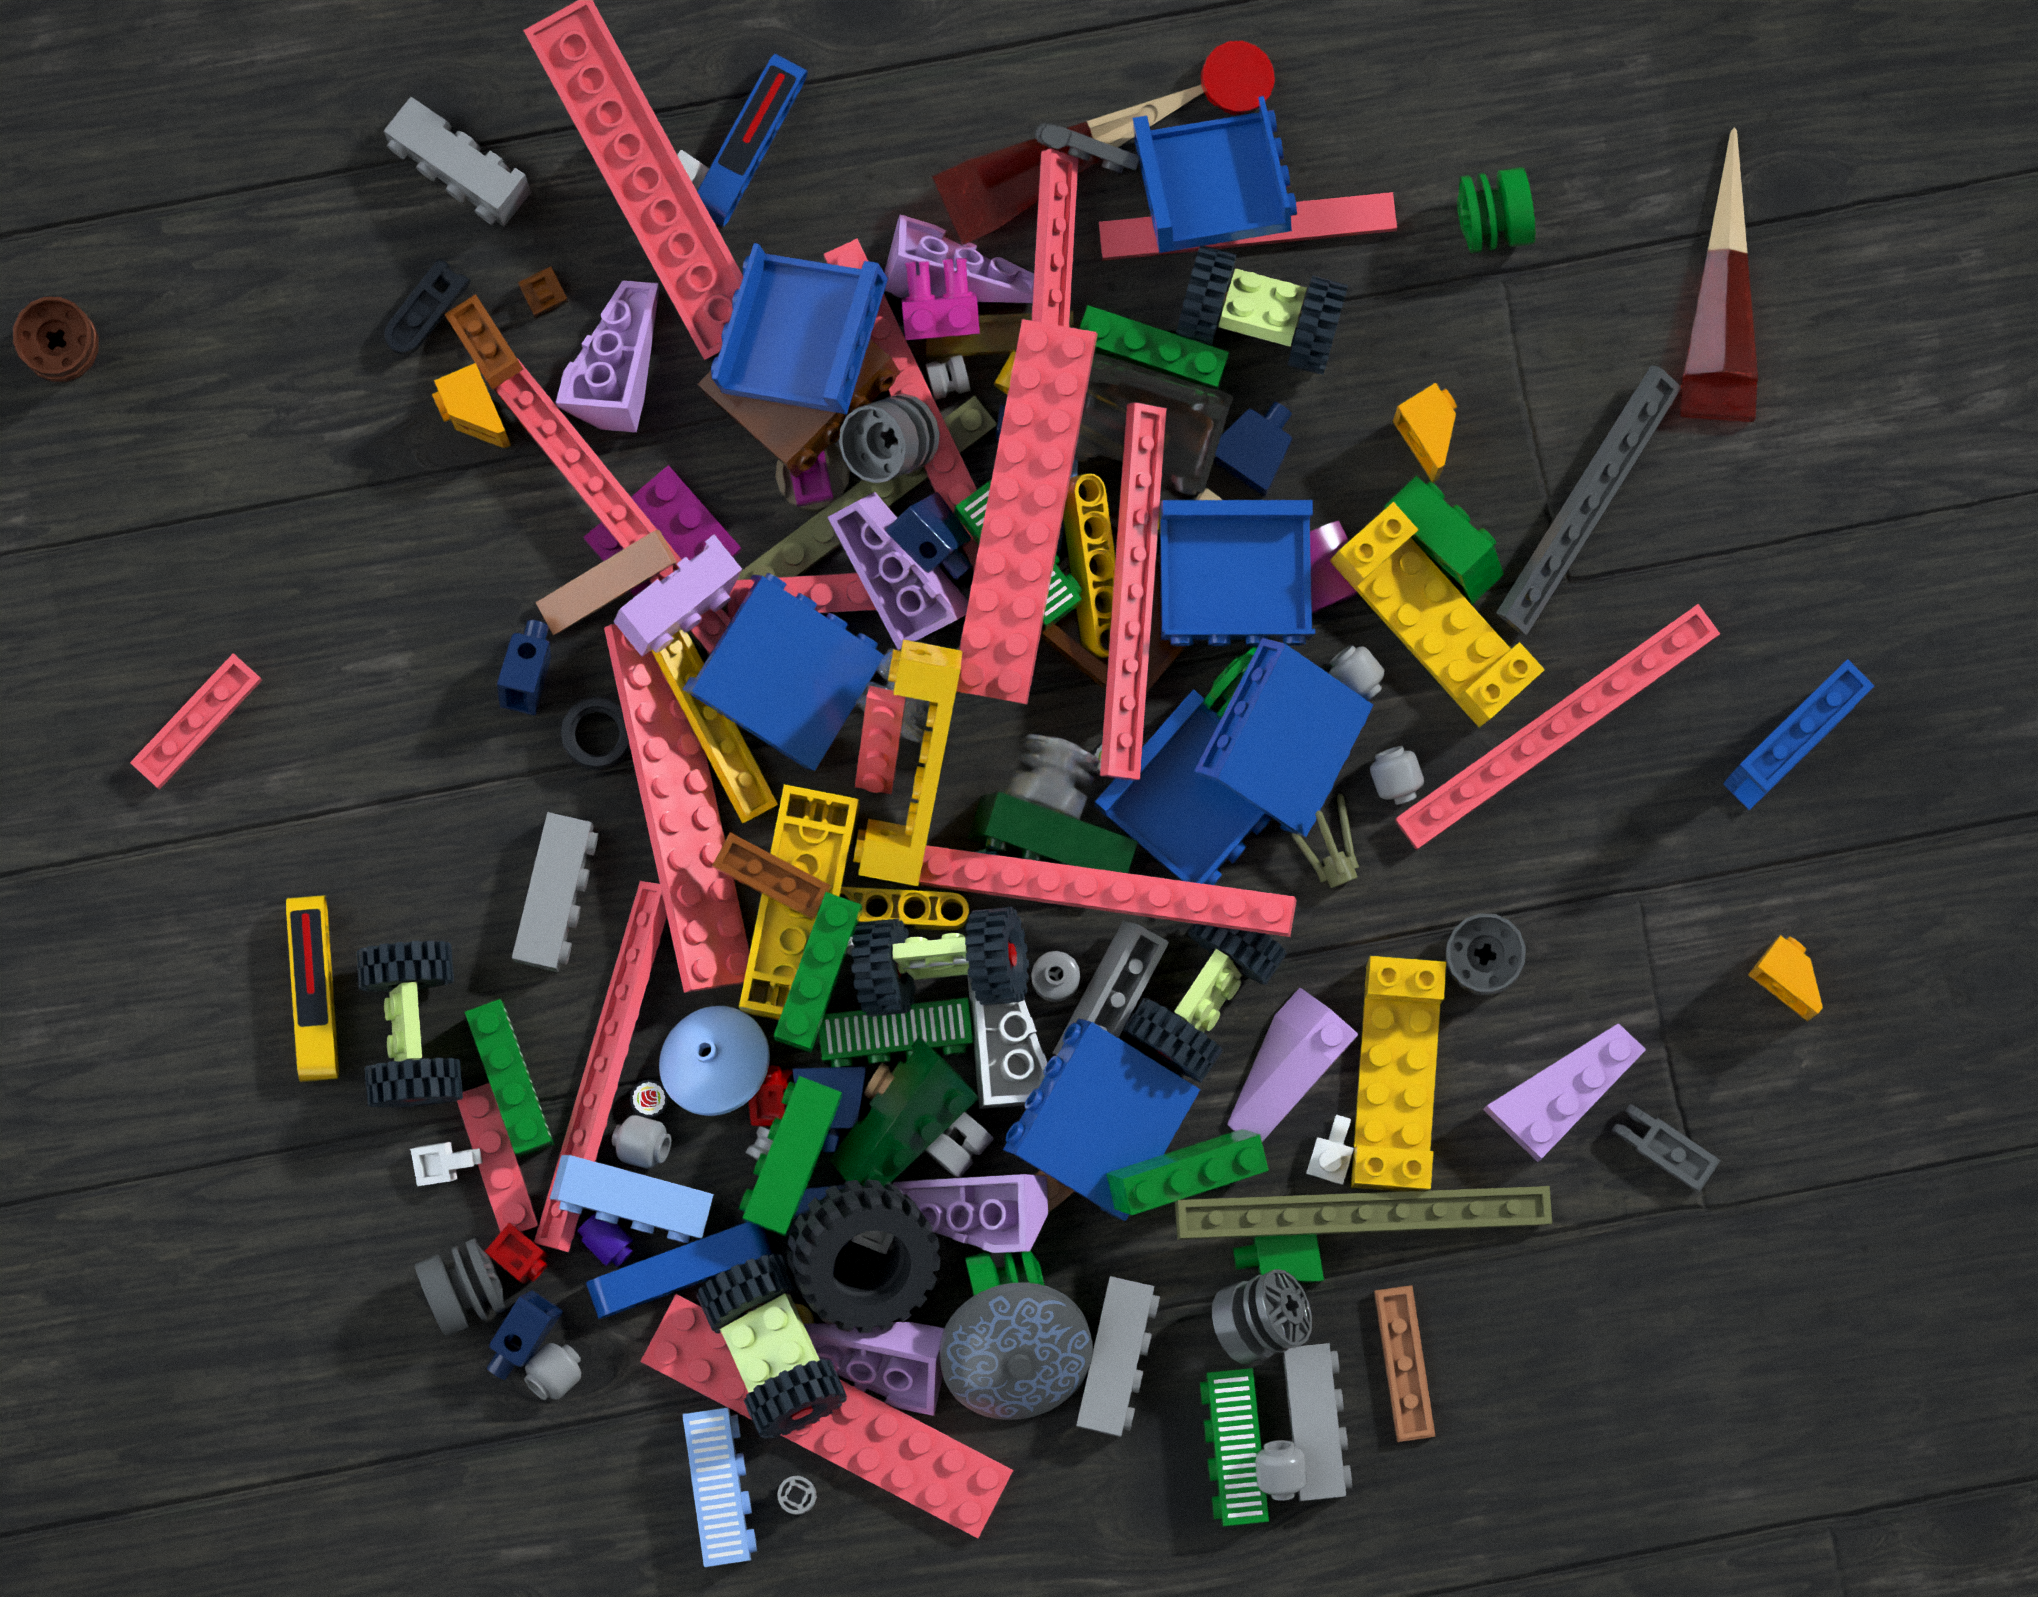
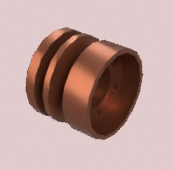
(51, 318)

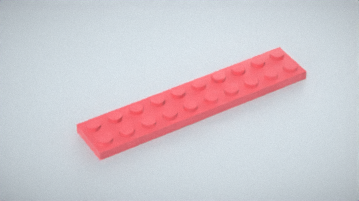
(640, 168)
(1025, 510)
(680, 823)
(858, 1436)

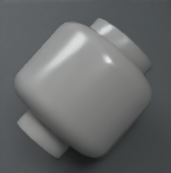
(1357, 670)
(1397, 774)
(1060, 989)
(641, 1142)
(553, 1371)
(1280, 1469)

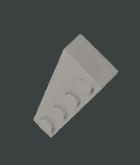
(457, 163)

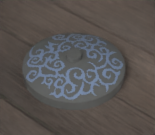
(1015, 1351)

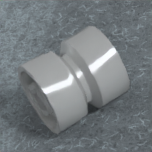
(953, 1156)

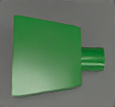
(1294, 1254)

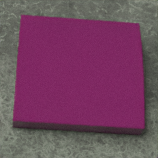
(1326, 581)

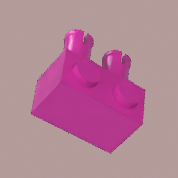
(939, 315)

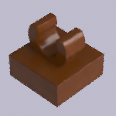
(543, 292)

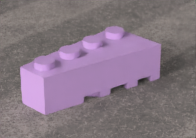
(904, 594)
(1558, 1096)

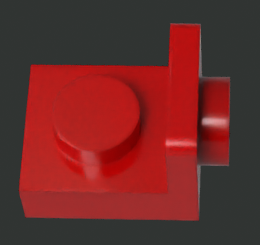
(767, 1101)
(518, 1254)

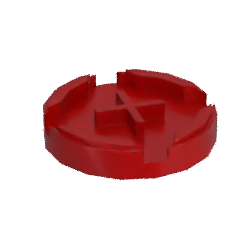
(1237, 76)

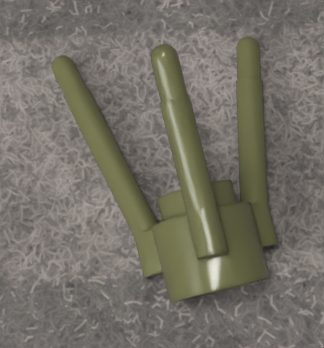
(1337, 867)

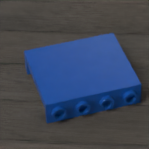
(1215, 180)
(798, 331)
(1235, 571)
(786, 671)
(1798, 734)
(1284, 736)
(1173, 810)
(1098, 1113)

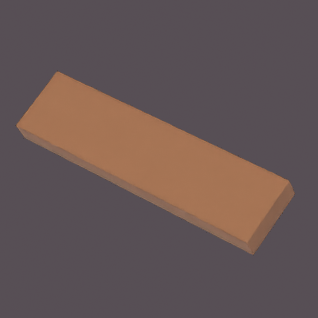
(606, 582)
(1404, 1363)

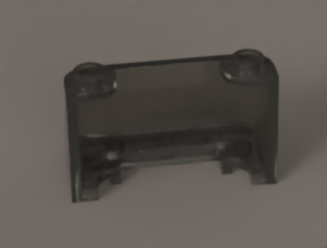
(1192, 424)

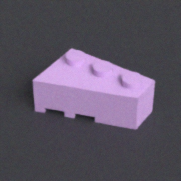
(679, 598)

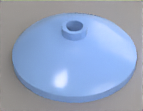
(725, 1076)

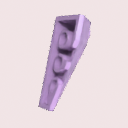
(990, 279)
(611, 370)
(1292, 1058)
(986, 1212)
(892, 1362)

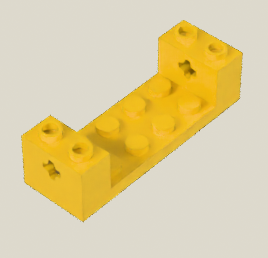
(1434, 617)
(814, 836)
(898, 850)
(1397, 1074)

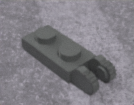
(1084, 146)
(1669, 1149)

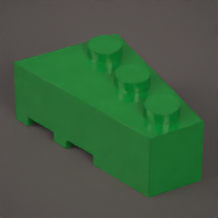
(1450, 538)

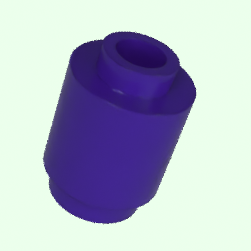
(606, 1241)

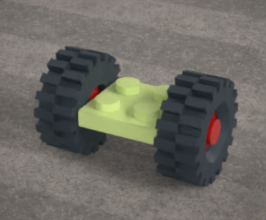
(1261, 308)
(890, 961)
(401, 971)
(1180, 1036)
(771, 1346)

